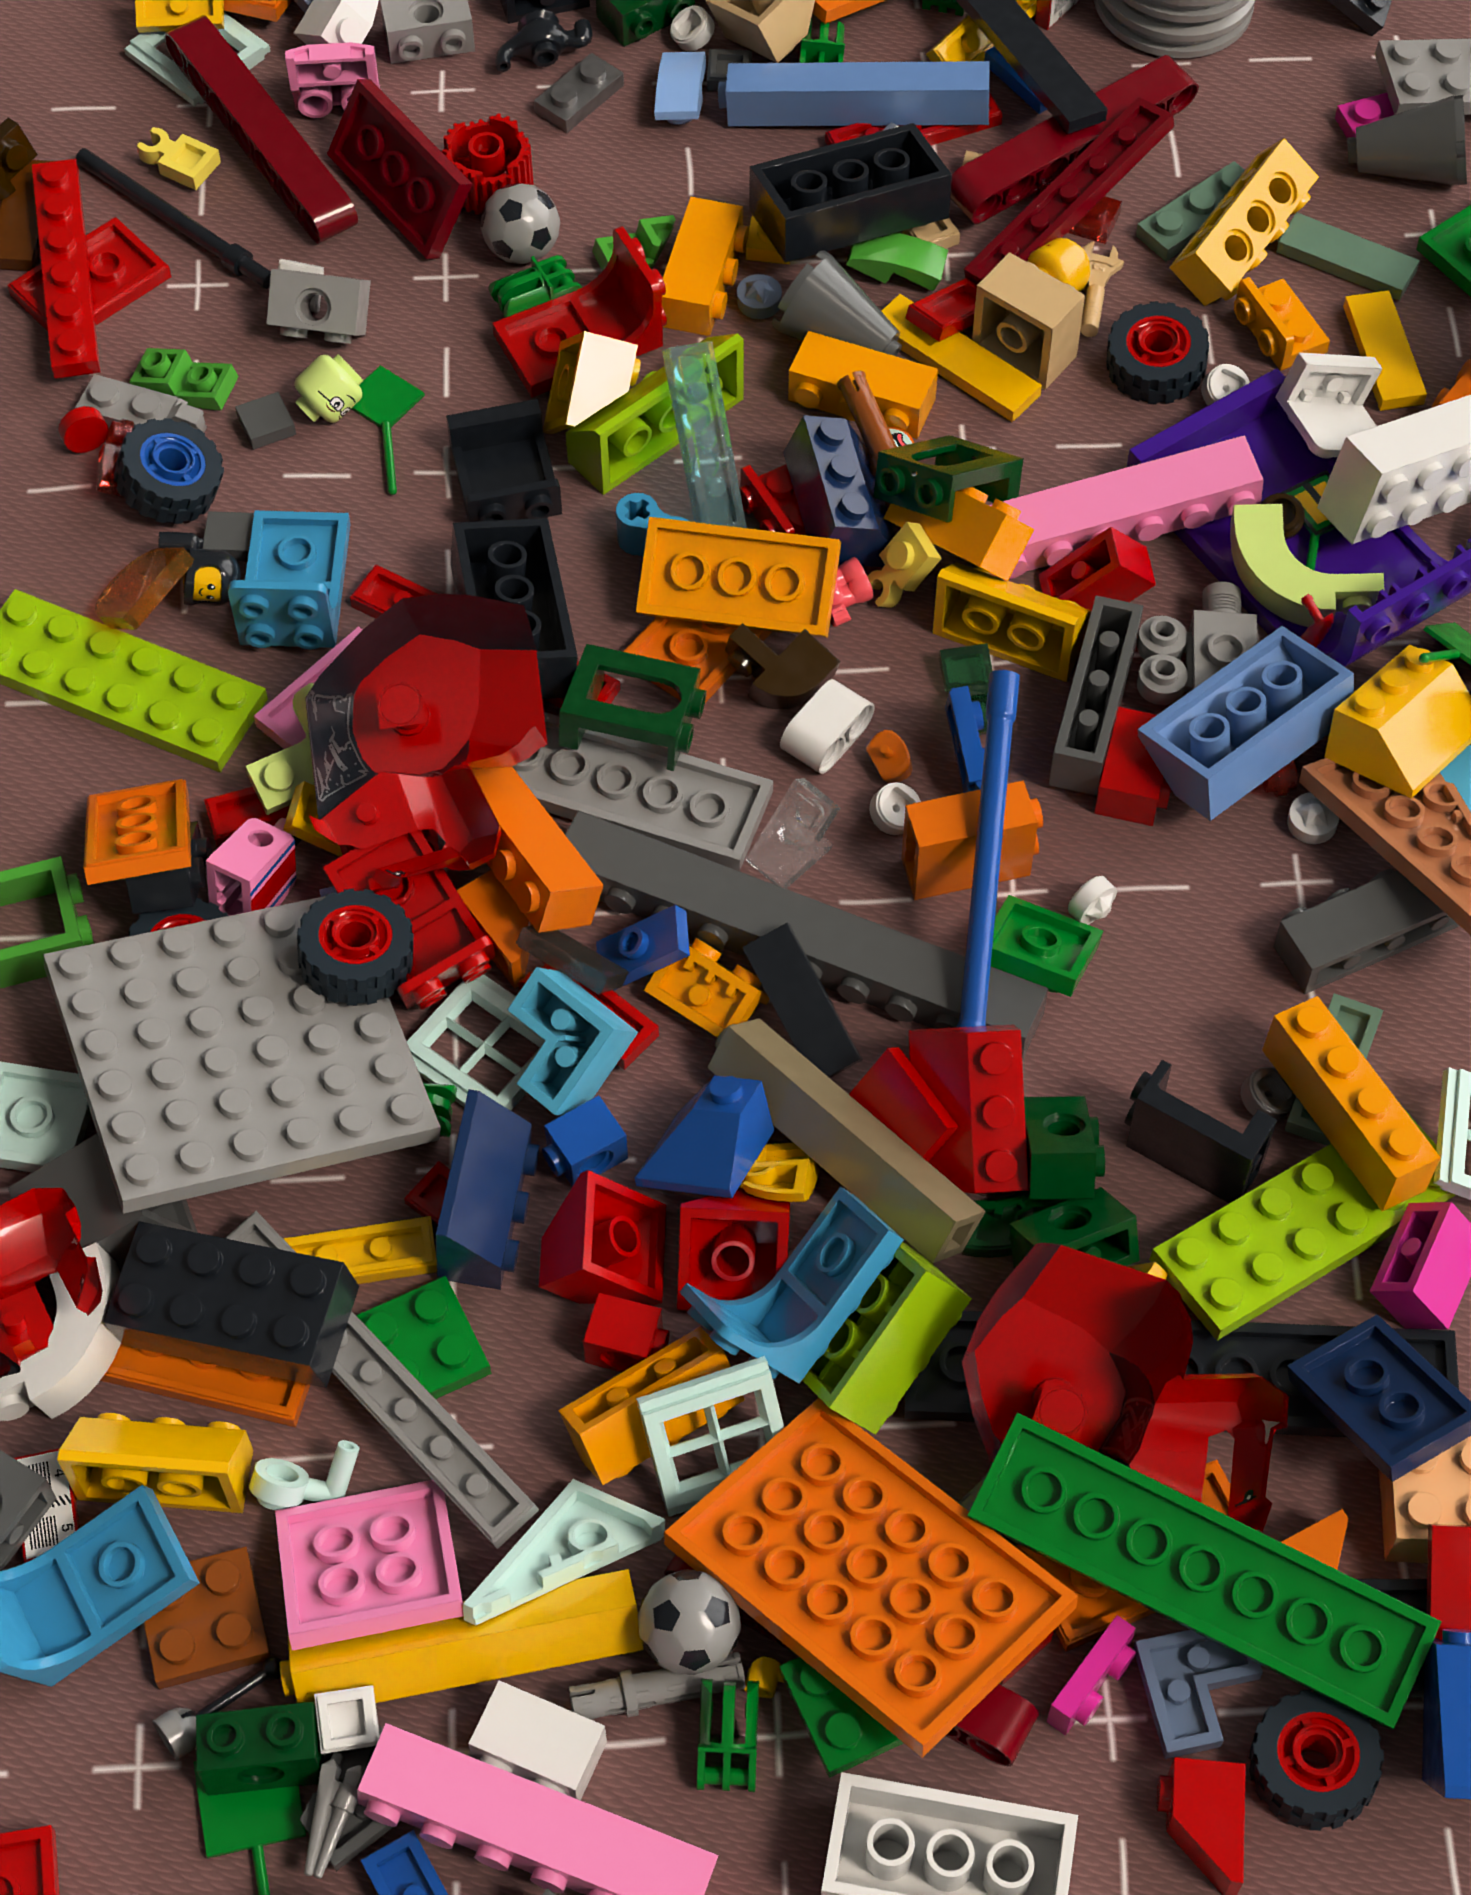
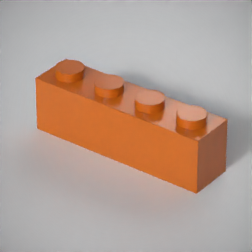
(536, 857)

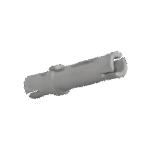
(648, 1689)

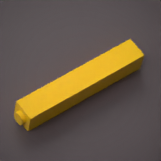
(560, 1628)

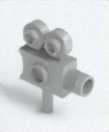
(1213, 641)

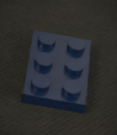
(1384, 1397)

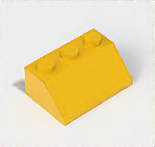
(1011, 618)
(1403, 723)
(180, 1462)

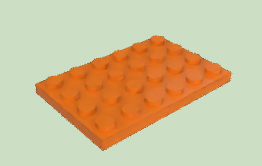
(871, 1574)

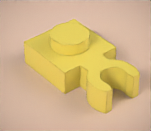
(180, 160)
(907, 563)

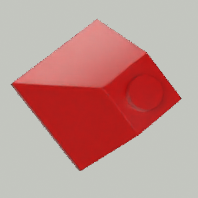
(605, 1244)
(731, 1245)

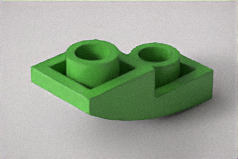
(899, 254)
(175, 374)

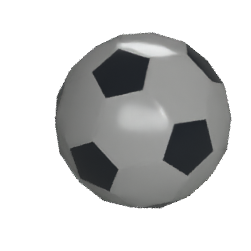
(520, 223)
(688, 1622)

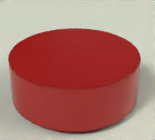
(83, 429)

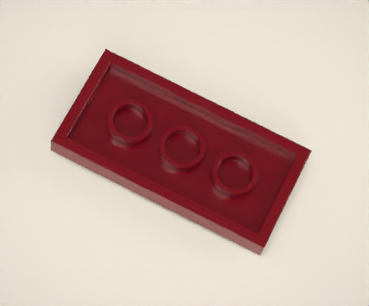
(399, 169)

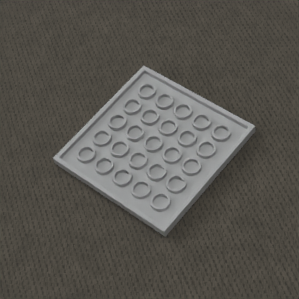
(226, 1065)

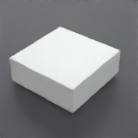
(347, 1719)

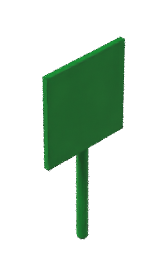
(1453, 638)
(249, 1822)

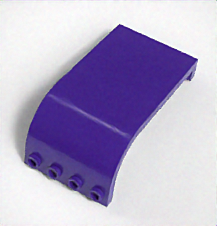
(1414, 575)

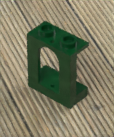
(956, 467)
(668, 729)

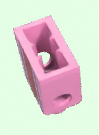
(252, 868)

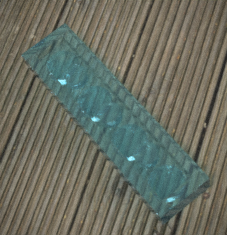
(704, 434)

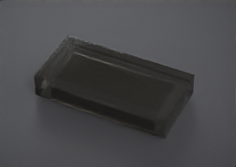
(573, 959)

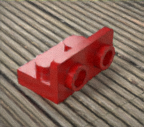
(771, 500)

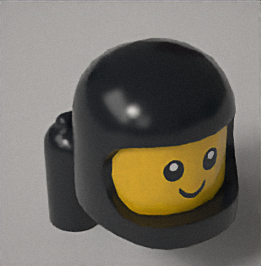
(209, 574)

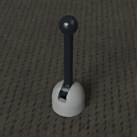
(178, 1725)

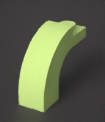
(1280, 579)

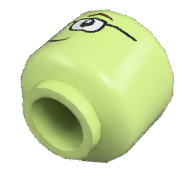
(328, 388)

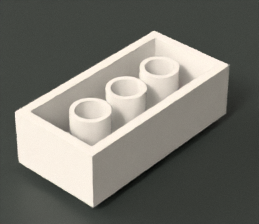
(1401, 472)
(943, 1843)

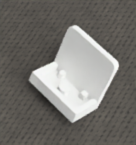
(1327, 398)

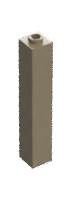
(850, 1142)

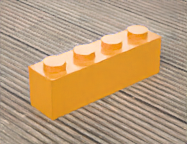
(1350, 1103)

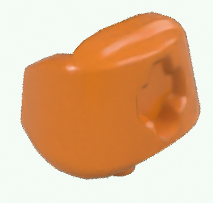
(890, 756)

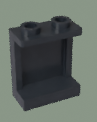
(504, 463)
(1194, 1142)

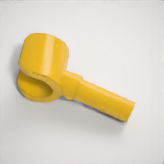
(767, 1673)

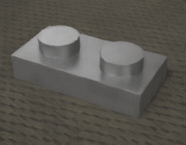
(579, 93)

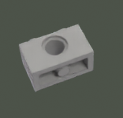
(426, 28)
(345, 298)

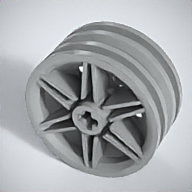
(1177, 26)

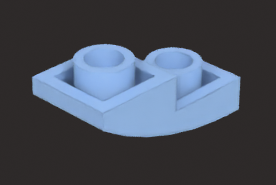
(680, 86)

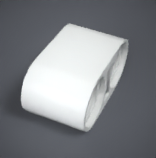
(827, 726)

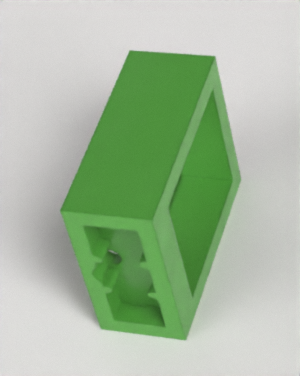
(30, 881)

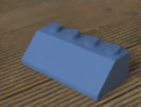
(1246, 721)

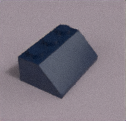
(837, 488)
(485, 1194)

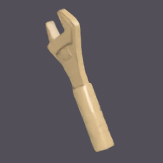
(1100, 272)

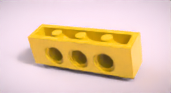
(1245, 223)

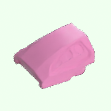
(327, 74)

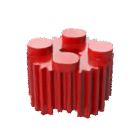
(489, 156)

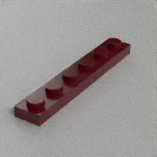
(1078, 186)

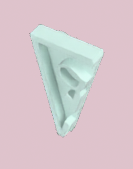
(569, 1540)

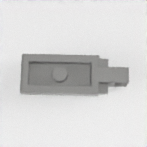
(127, 401)

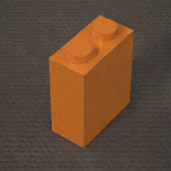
(943, 836)

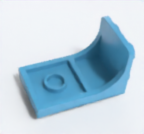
(292, 580)
(809, 1295)
(90, 1590)

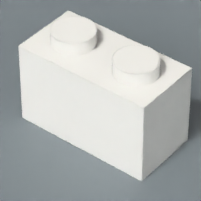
(538, 1740)

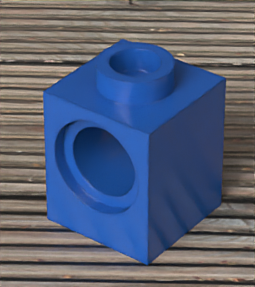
(584, 1141)

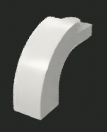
(76, 1353)

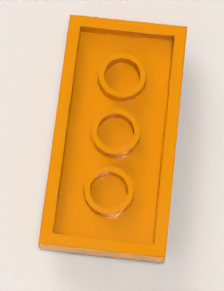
(738, 576)

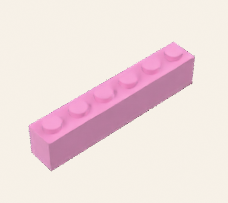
(1139, 501)
(523, 1823)

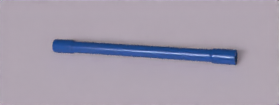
(1000, 716)

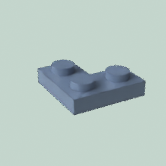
(1177, 1682)

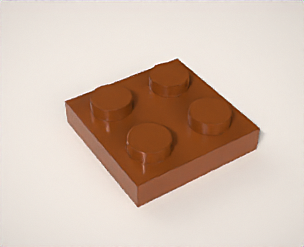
(210, 1626)

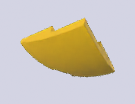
(782, 1174)

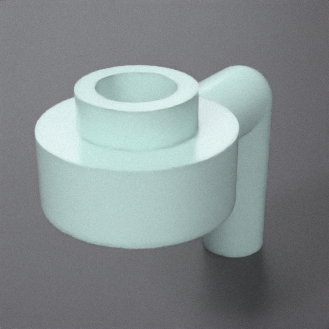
(285, 1485)

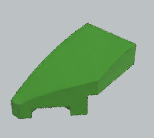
(651, 233)

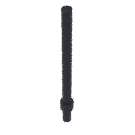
(232, 256)

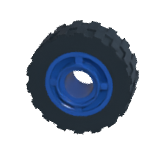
(168, 470)

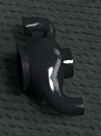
(542, 40)

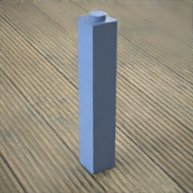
(856, 93)

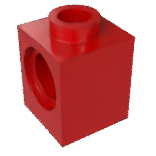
(623, 1333)

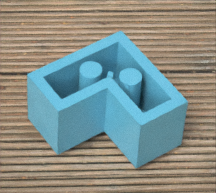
(579, 1037)

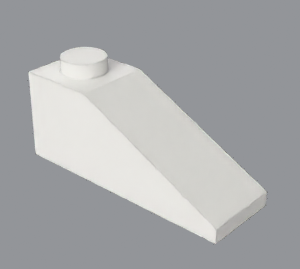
(336, 21)

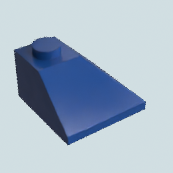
(711, 1140)

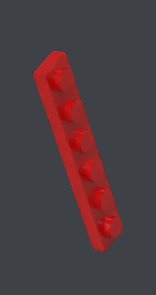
(65, 269)

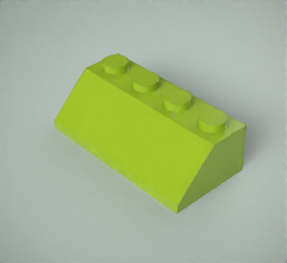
(642, 421)

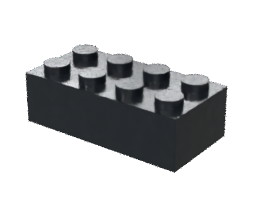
(849, 192)
(519, 566)
(232, 1304)

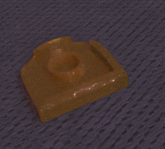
(141, 587)

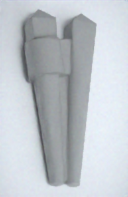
(332, 1809)

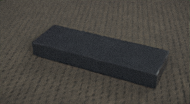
(801, 1001)

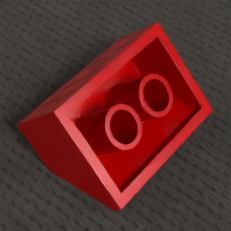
(981, 1086)

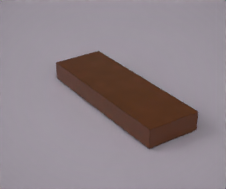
(19, 223)

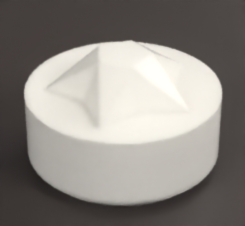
(692, 28)
(1222, 381)
(888, 807)
(1311, 820)
(1092, 900)

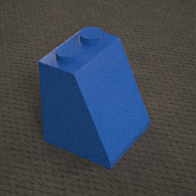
(1448, 1715)

